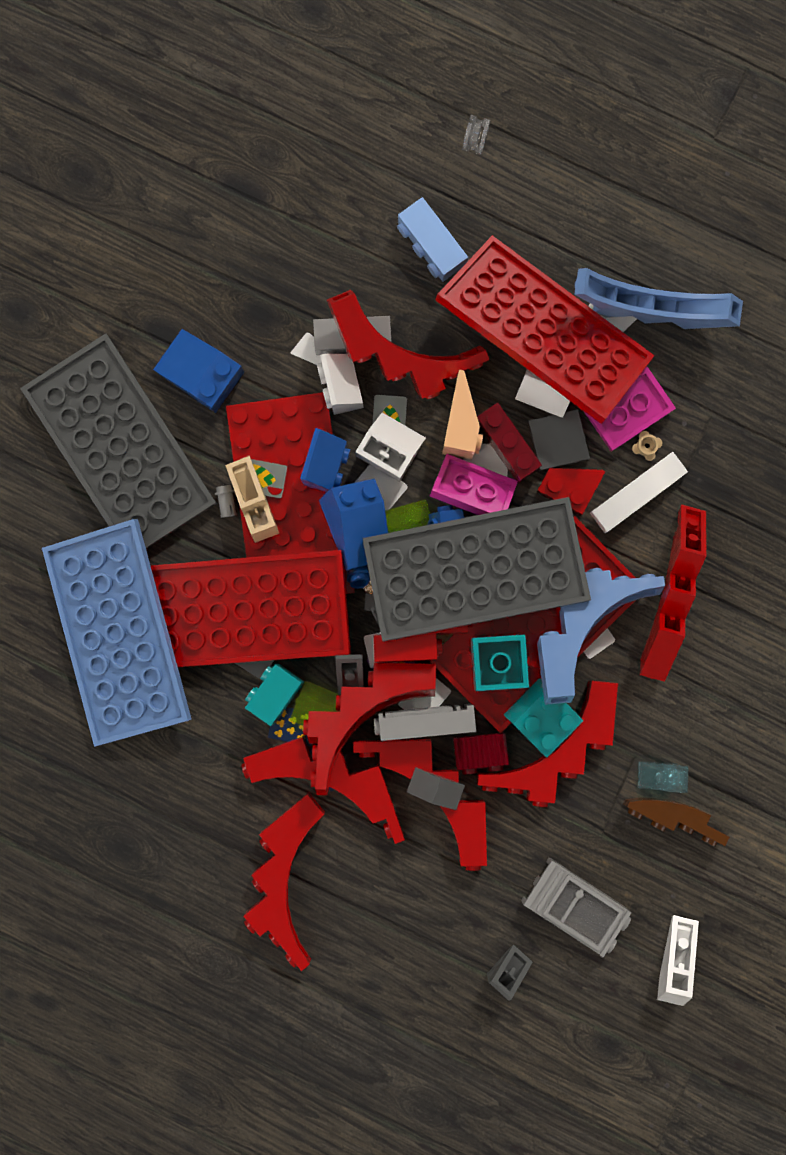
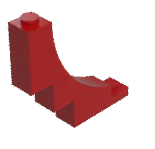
(678, 594)
(362, 787)
(469, 817)

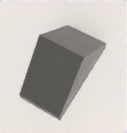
(435, 789)
(509, 972)

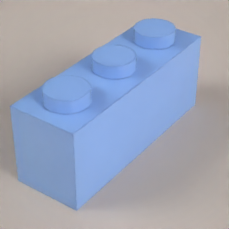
(431, 240)

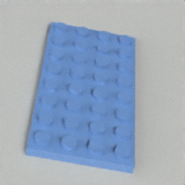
(116, 633)

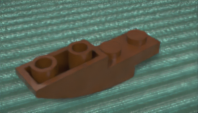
(668, 813)

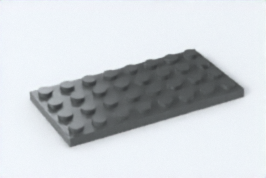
(118, 442)
(476, 569)

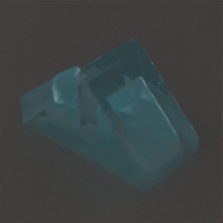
(663, 776)

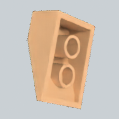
(463, 425)

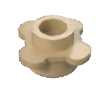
(654, 444)

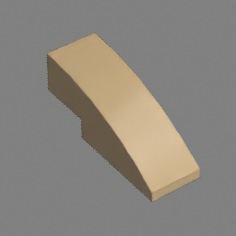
(252, 499)

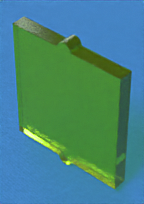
(313, 699)

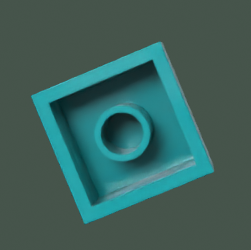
(499, 662)
(274, 694)
(540, 723)

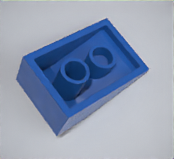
(199, 370)
(354, 514)

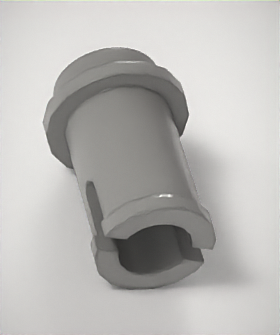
(226, 501)

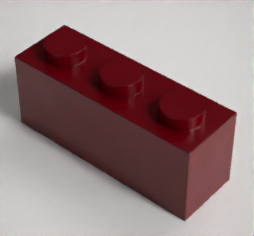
(508, 443)

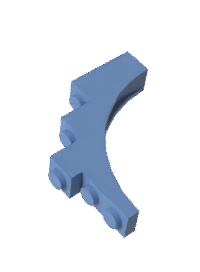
(649, 305)
(560, 651)

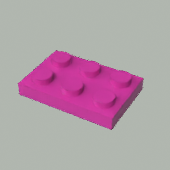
(635, 412)
(472, 487)

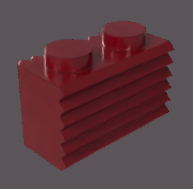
(480, 752)

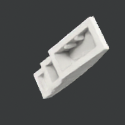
(638, 492)

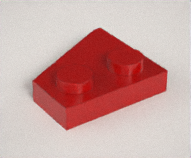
(571, 483)

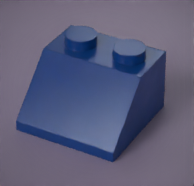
(324, 461)

